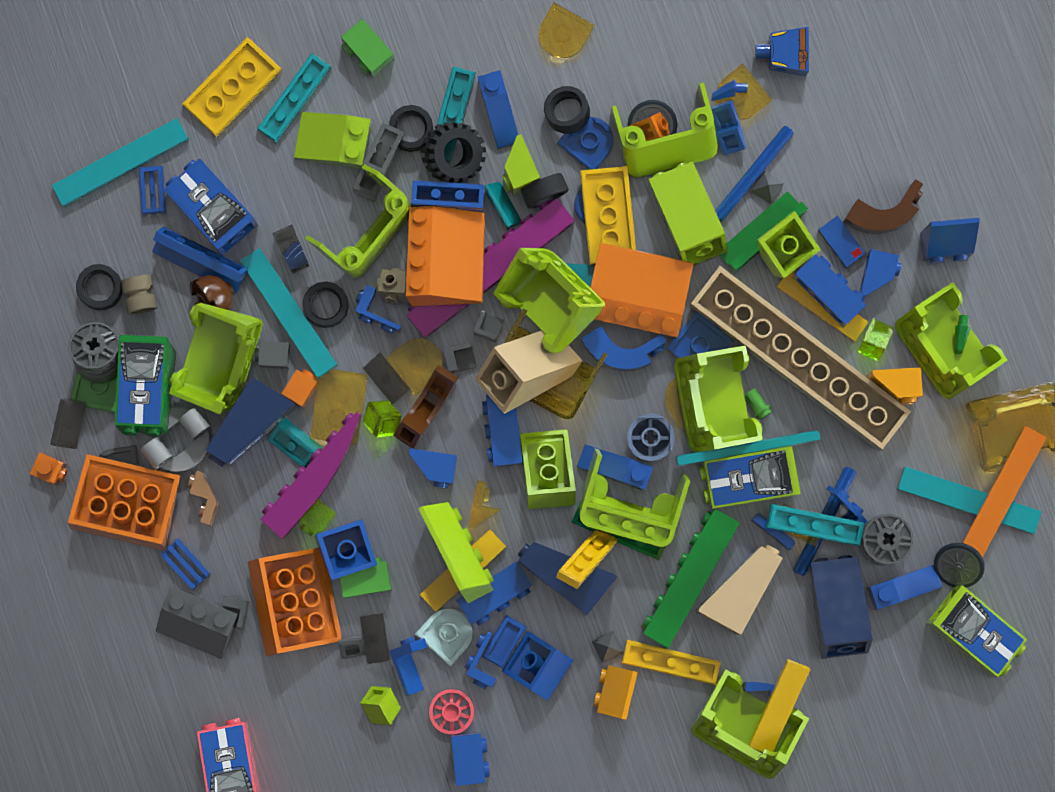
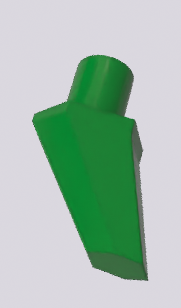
(961, 333)

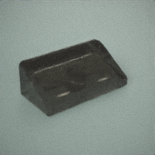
(386, 378)
(68, 423)
(375, 638)

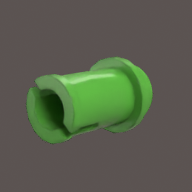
(757, 404)

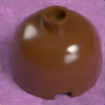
(213, 291)

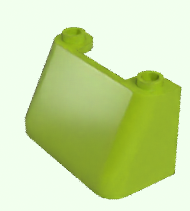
(551, 293)
(930, 337)
(217, 358)
(715, 399)
(730, 721)

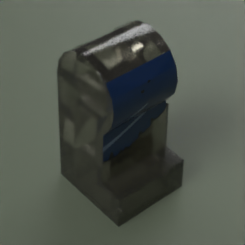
(291, 248)

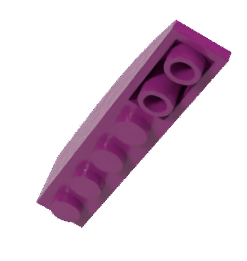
(310, 481)

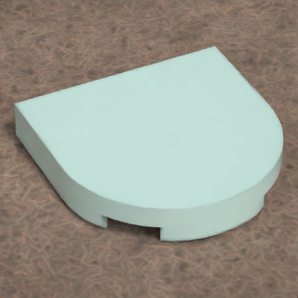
(447, 634)

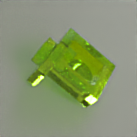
(875, 339)
(317, 518)

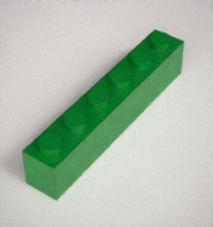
(690, 578)

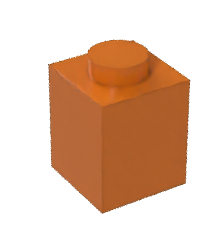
(300, 387)

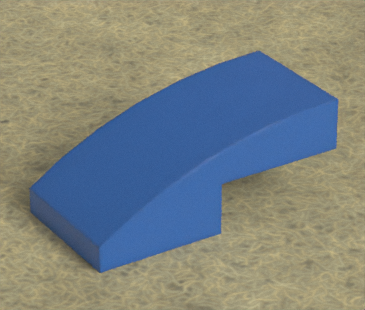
(728, 128)
(758, 686)

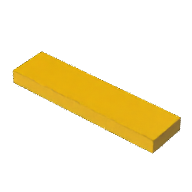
(794, 290)
(586, 558)
(444, 586)
(671, 662)
(779, 706)

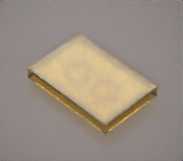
(336, 397)

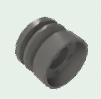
(95, 365)
(872, 537)

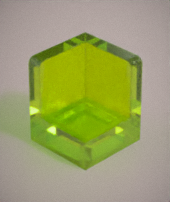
(381, 418)

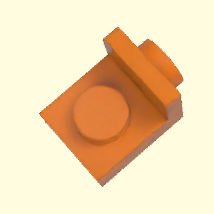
(653, 126)
(49, 469)

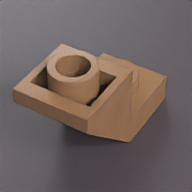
(200, 487)

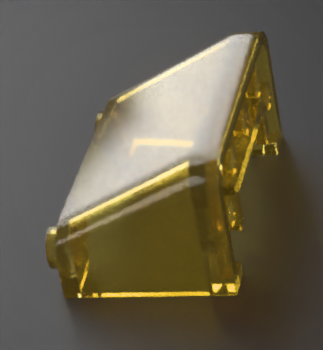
(1001, 418)

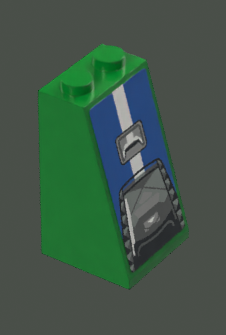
(143, 384)

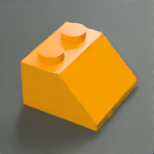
(901, 384)
(615, 692)

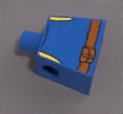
(786, 51)

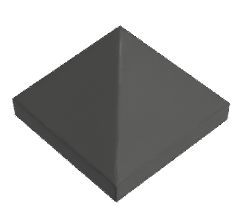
(767, 187)
(607, 646)
(351, 647)

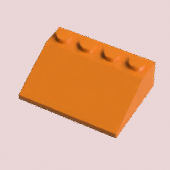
(445, 256)
(641, 289)
(124, 502)
(294, 601)

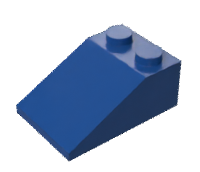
(949, 240)

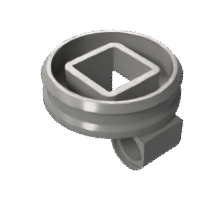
(191, 457)

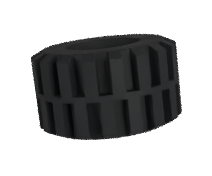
(471, 152)

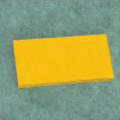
(231, 87)
(607, 209)

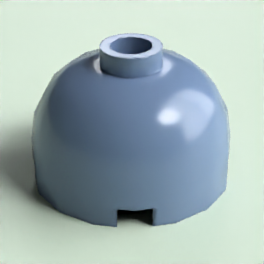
(650, 437)

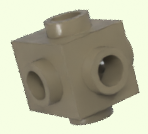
(392, 286)

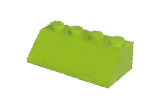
(457, 551)

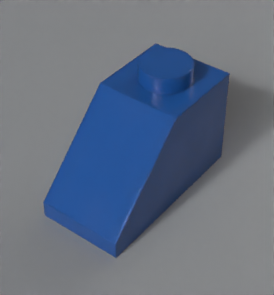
(878, 271)
(436, 466)

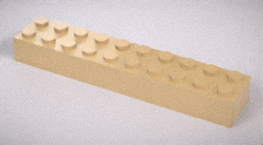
(800, 359)

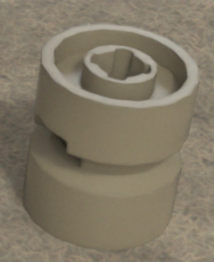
(139, 294)

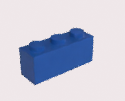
(448, 195)
(830, 290)
(504, 435)
(506, 586)

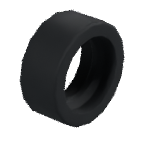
(560, 94)
(417, 111)
(544, 189)
(325, 286)
(81, 287)

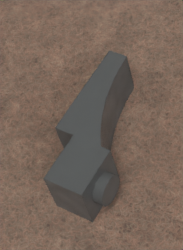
(379, 158)

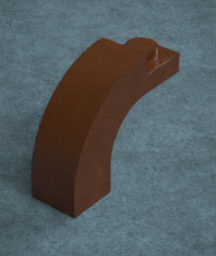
(877, 221)
(426, 407)

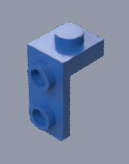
(365, 300)
(854, 512)
(405, 664)
(480, 678)

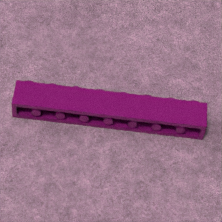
(533, 233)

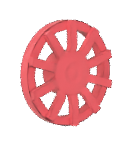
(451, 711)

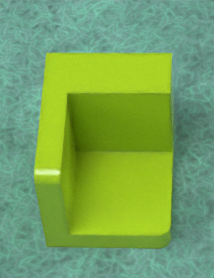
(380, 705)

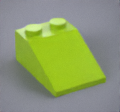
(333, 139)
(547, 469)

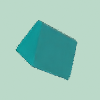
(502, 205)
(293, 442)

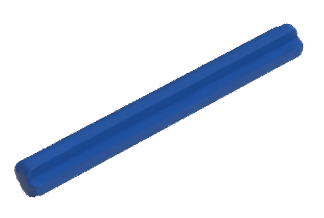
(753, 172)
(830, 509)

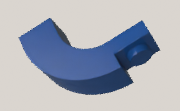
(620, 358)

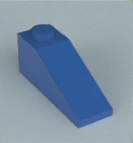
(498, 108)
(618, 468)
(904, 587)

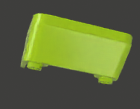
(665, 153)
(358, 259)
(626, 519)

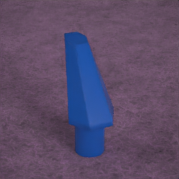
(729, 90)

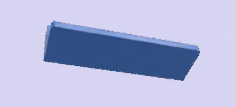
(197, 257)

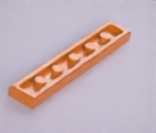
(1004, 489)

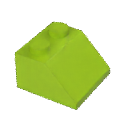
(519, 168)
(787, 246)

